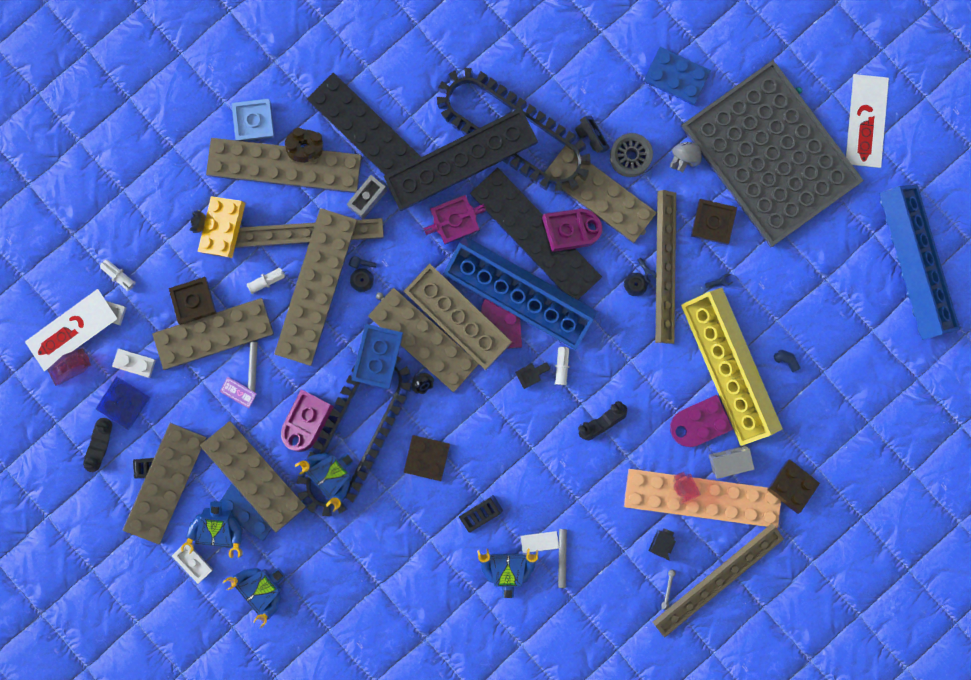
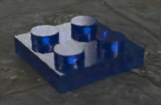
(122, 403)

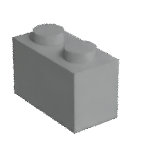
(367, 197)

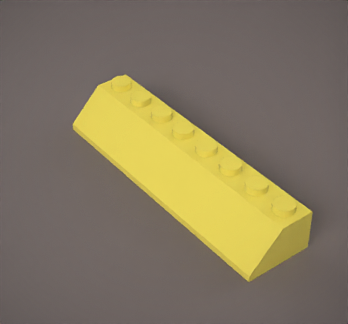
(731, 367)

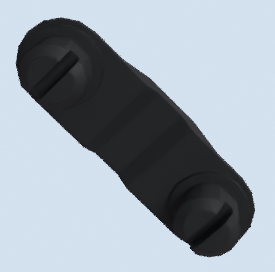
(607, 420)
(98, 445)

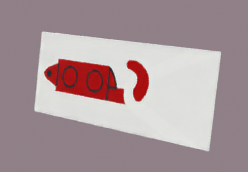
(867, 120)
(71, 329)

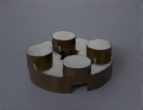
(302, 136)

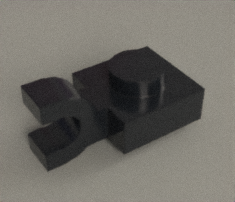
(530, 375)

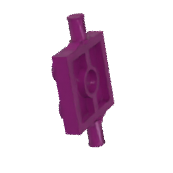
(454, 219)

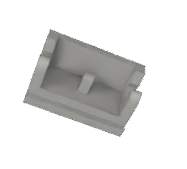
(731, 462)

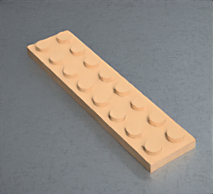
(717, 500)

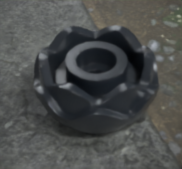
(197, 221)
(357, 284)
(631, 288)
(422, 383)

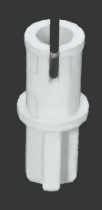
(117, 275)
(265, 280)
(562, 366)

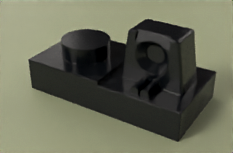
(589, 128)

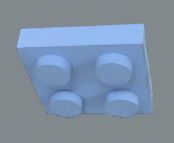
(252, 120)

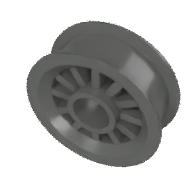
(631, 138)

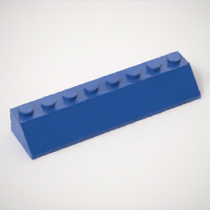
(919, 261)
(520, 292)

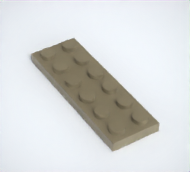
(603, 196)
(458, 317)
(213, 334)
(424, 340)
(252, 476)
(164, 483)

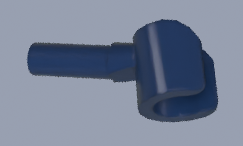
(356, 261)
(647, 271)
(721, 281)

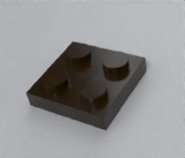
(713, 221)
(192, 301)
(426, 458)
(793, 486)

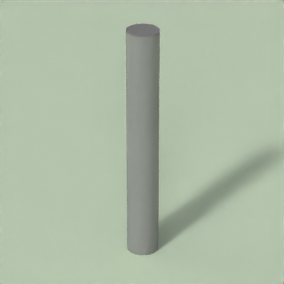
(252, 366)
(562, 558)

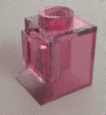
(685, 487)

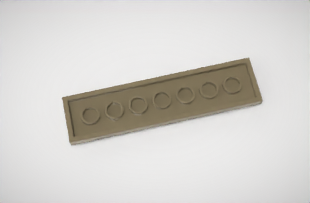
(272, 165)
(315, 287)

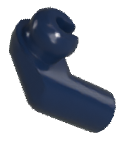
(787, 357)

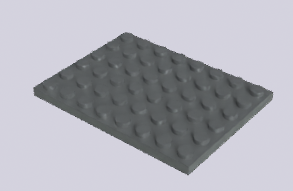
(772, 153)

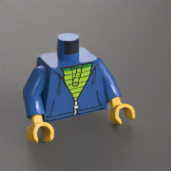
(328, 475)
(215, 528)
(507, 569)
(259, 590)

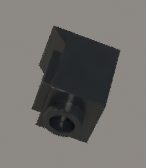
(662, 543)

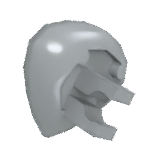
(685, 154)

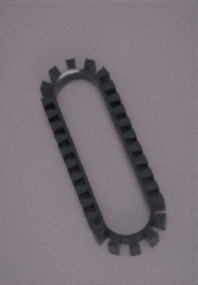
(530, 112)
(363, 475)

